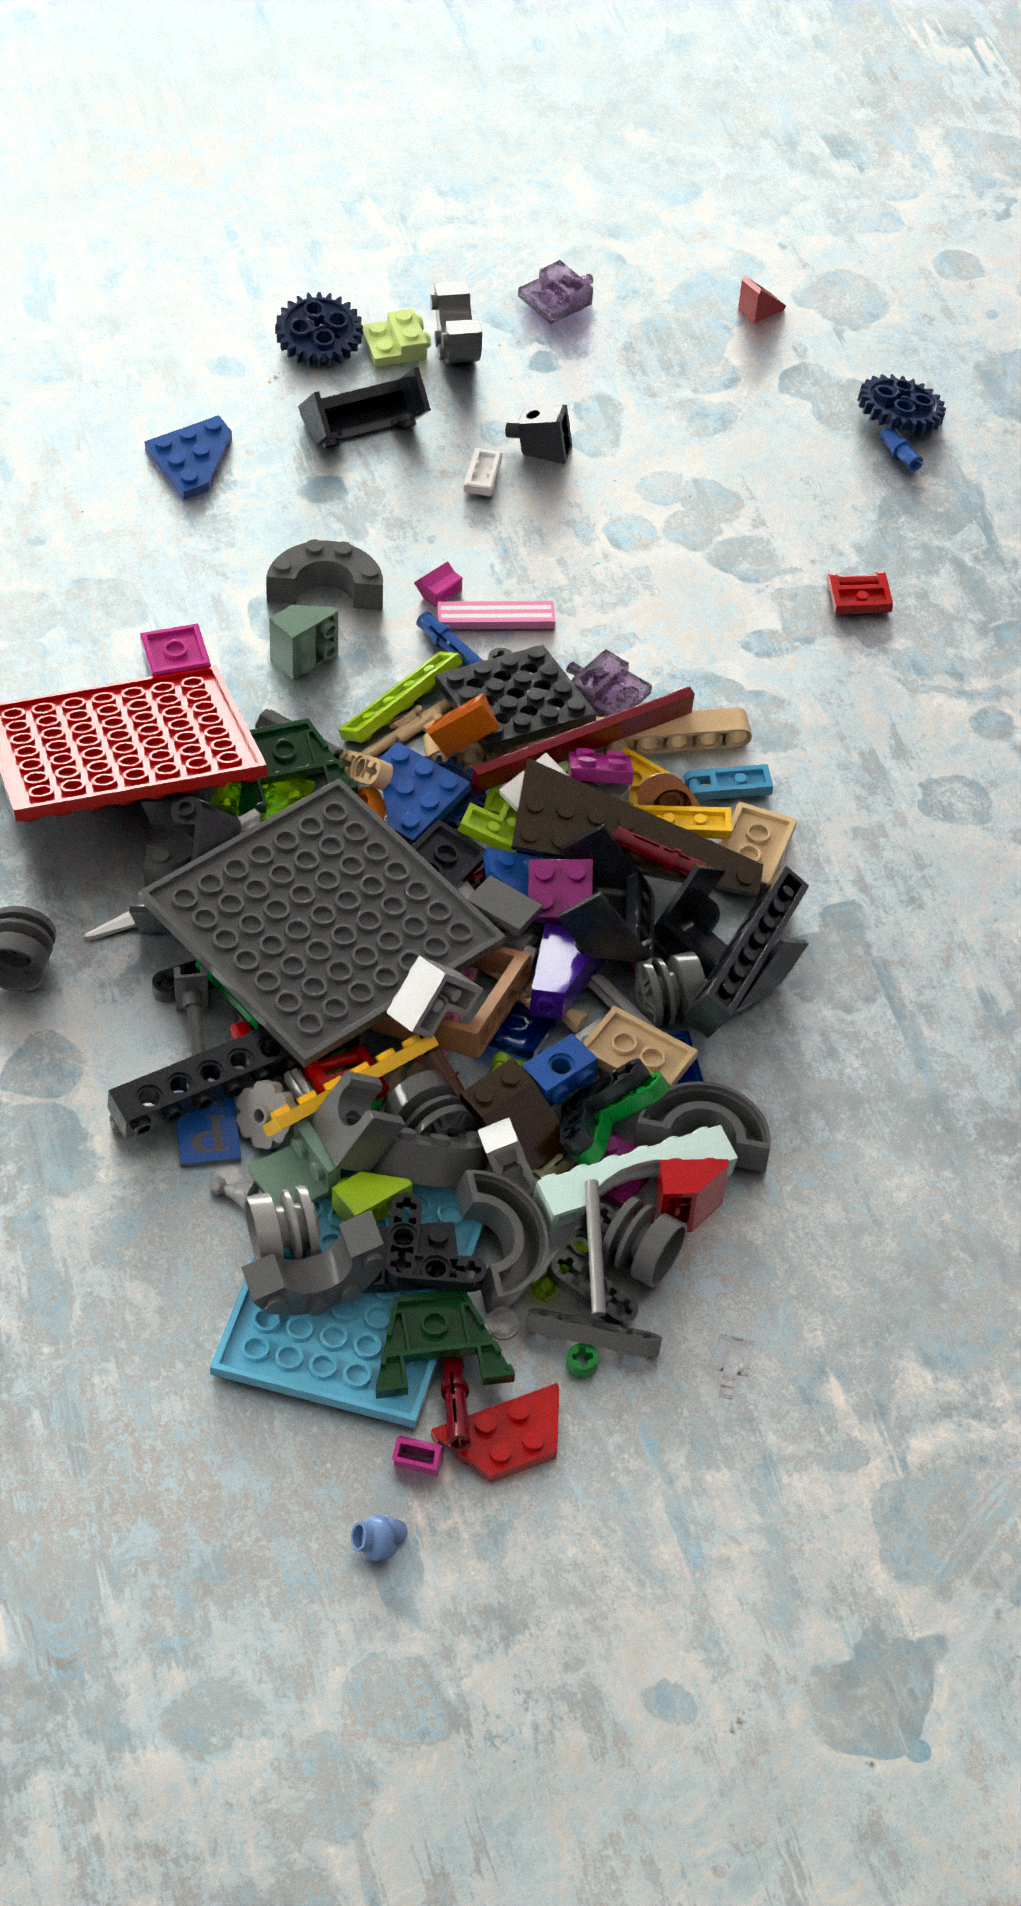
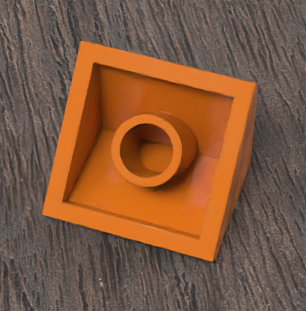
(463, 725)

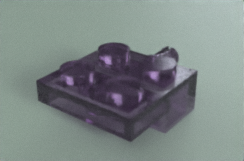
(557, 292)
(609, 684)

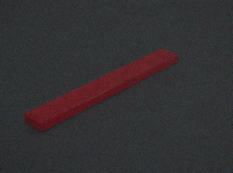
(588, 736)

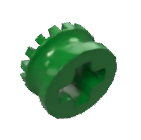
(573, 1365)

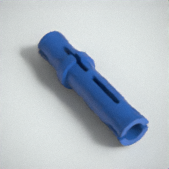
(443, 637)

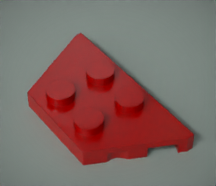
(511, 1435)

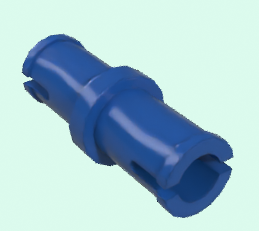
(901, 449)

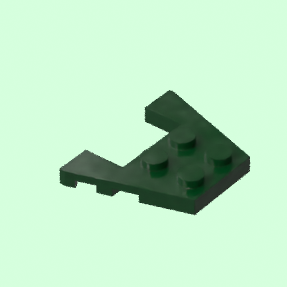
(290, 752)
(436, 1328)

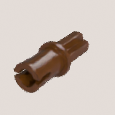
(437, 1061)

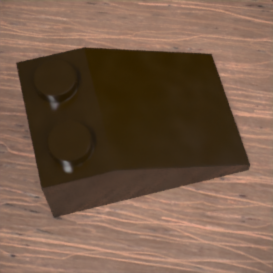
(514, 1094)

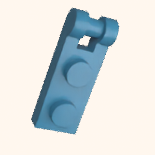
(729, 782)

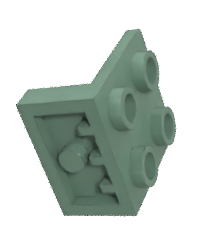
(301, 1163)

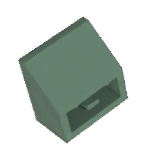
(303, 638)

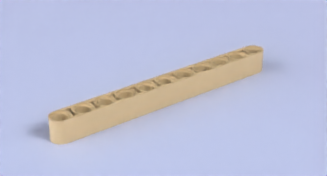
(693, 732)

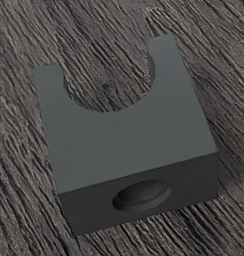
(508, 911)
(348, 1127)

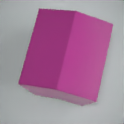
(439, 584)
(420, 1448)

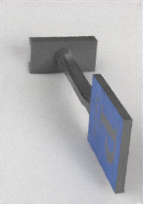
(212, 1133)

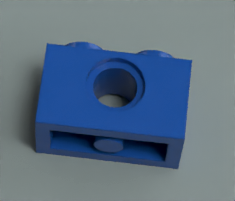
(562, 1069)

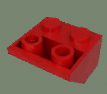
(690, 1189)

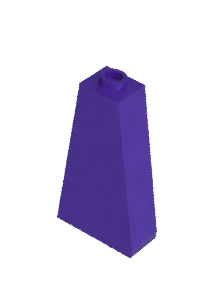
(559, 973)

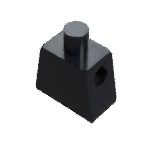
(543, 432)

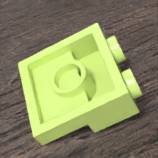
(397, 339)

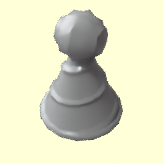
(235, 1191)

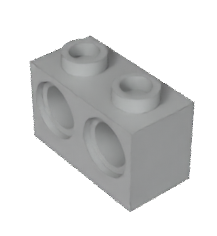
(507, 1154)

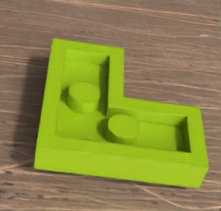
(489, 827)

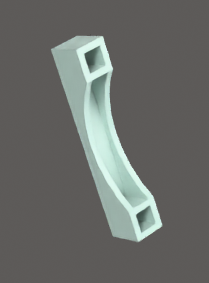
(563, 1195)

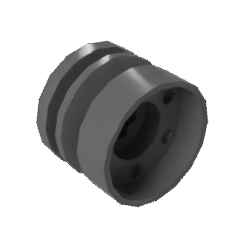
(24, 947)
(668, 989)
(429, 1105)
(644, 1243)

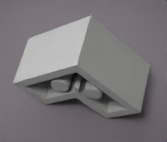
(429, 994)

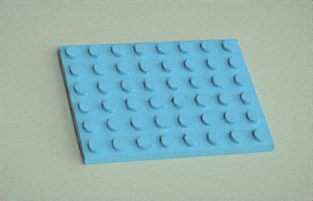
(338, 1353)

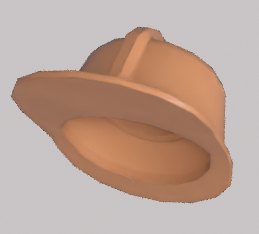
(665, 790)

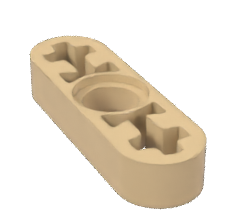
(367, 769)

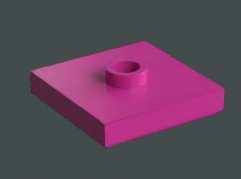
(174, 649)

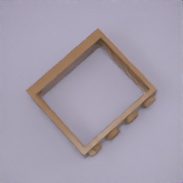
(474, 1038)

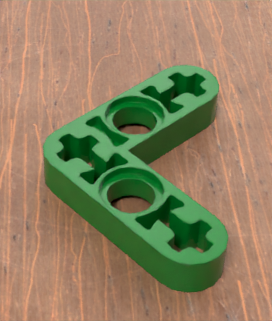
(648, 1093)

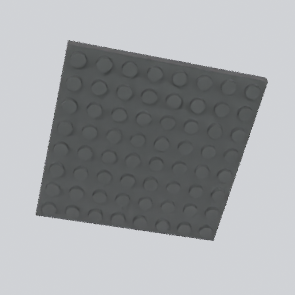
(318, 919)

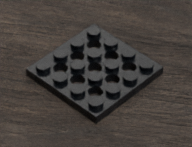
(515, 668)

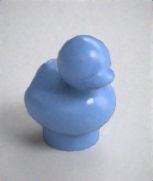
(378, 1537)

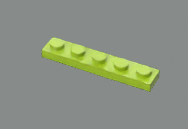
(398, 698)

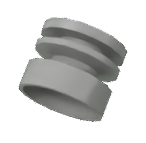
(283, 1225)

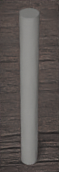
(595, 1247)

